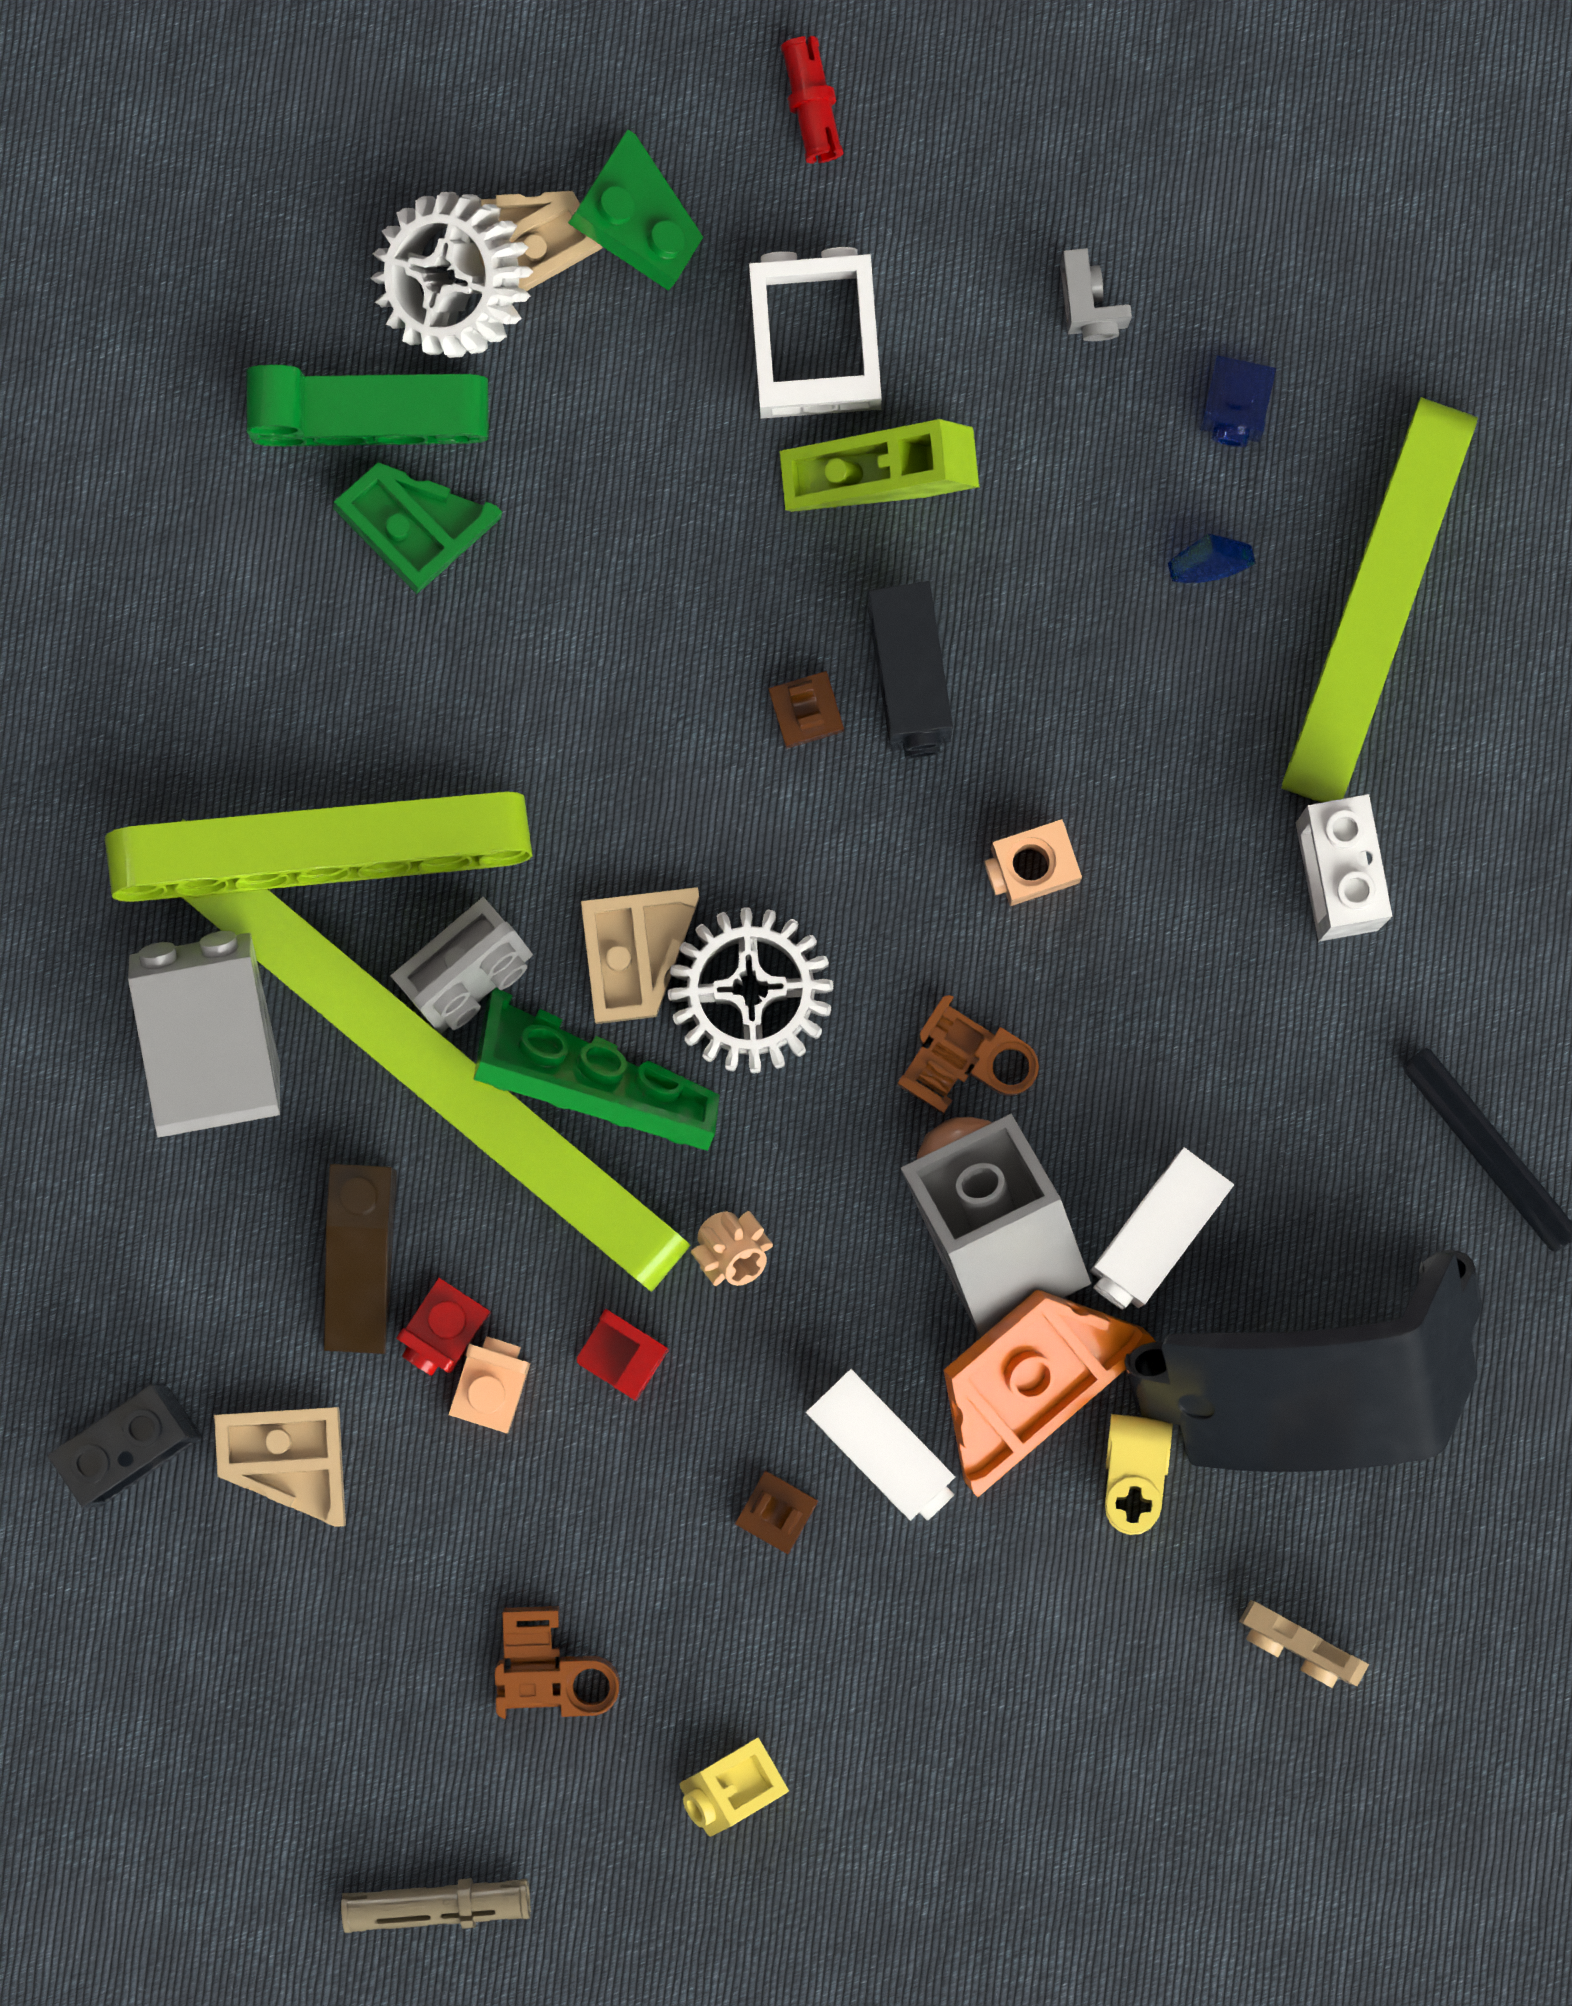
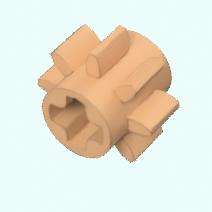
(732, 1248)

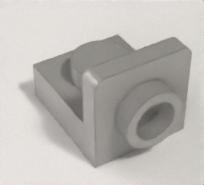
(1083, 287)

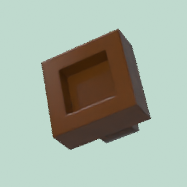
(806, 709)
(776, 1512)

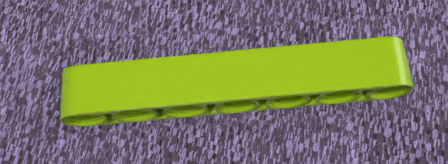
(1379, 602)
(317, 846)

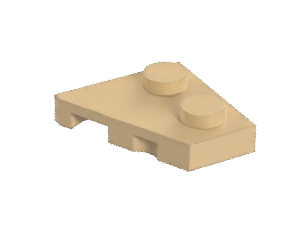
(546, 232)
(633, 948)
(286, 1458)
(1321, 1658)

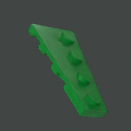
(592, 1078)

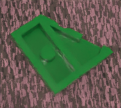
(638, 215)
(413, 523)

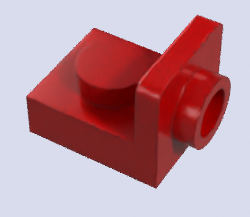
(442, 1328)

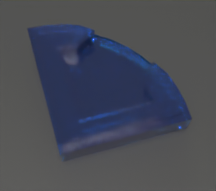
(1211, 560)

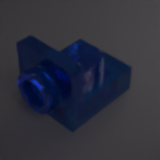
(1237, 401)

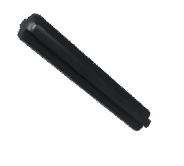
(1489, 1149)

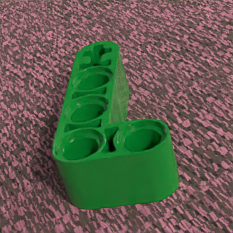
(364, 409)

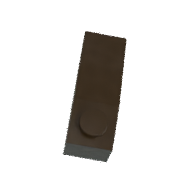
(359, 1257)

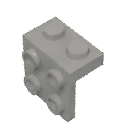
(463, 967)

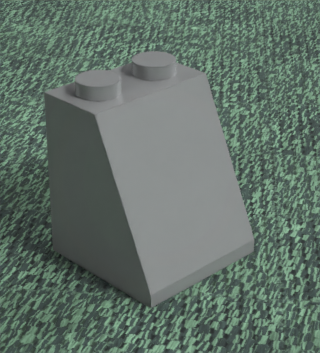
(204, 1033)
(996, 1222)

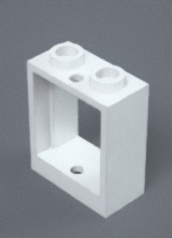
(822, 394)
(1342, 887)
(1159, 1230)
(883, 1447)

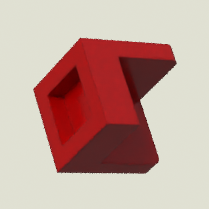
(621, 1355)

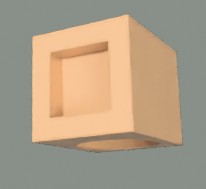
(1053, 844)

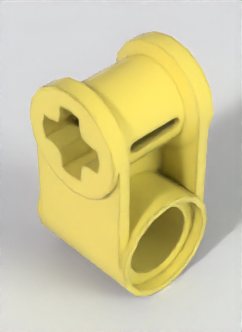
(1139, 1461)

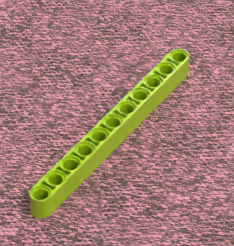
(445, 1082)

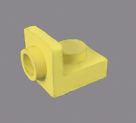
(732, 1788)

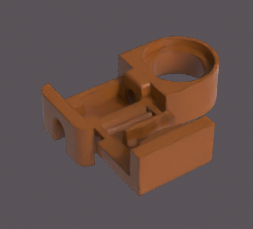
(954, 1048)
(535, 1672)

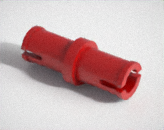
(811, 99)

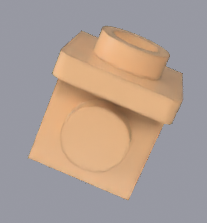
(490, 1385)

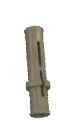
(436, 1905)

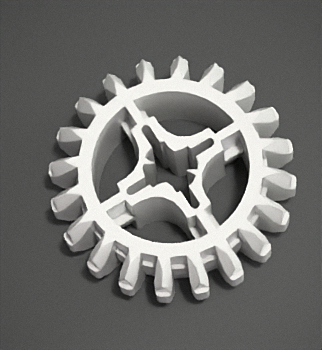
(434, 316)
(753, 1041)

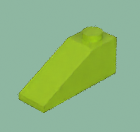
(881, 466)

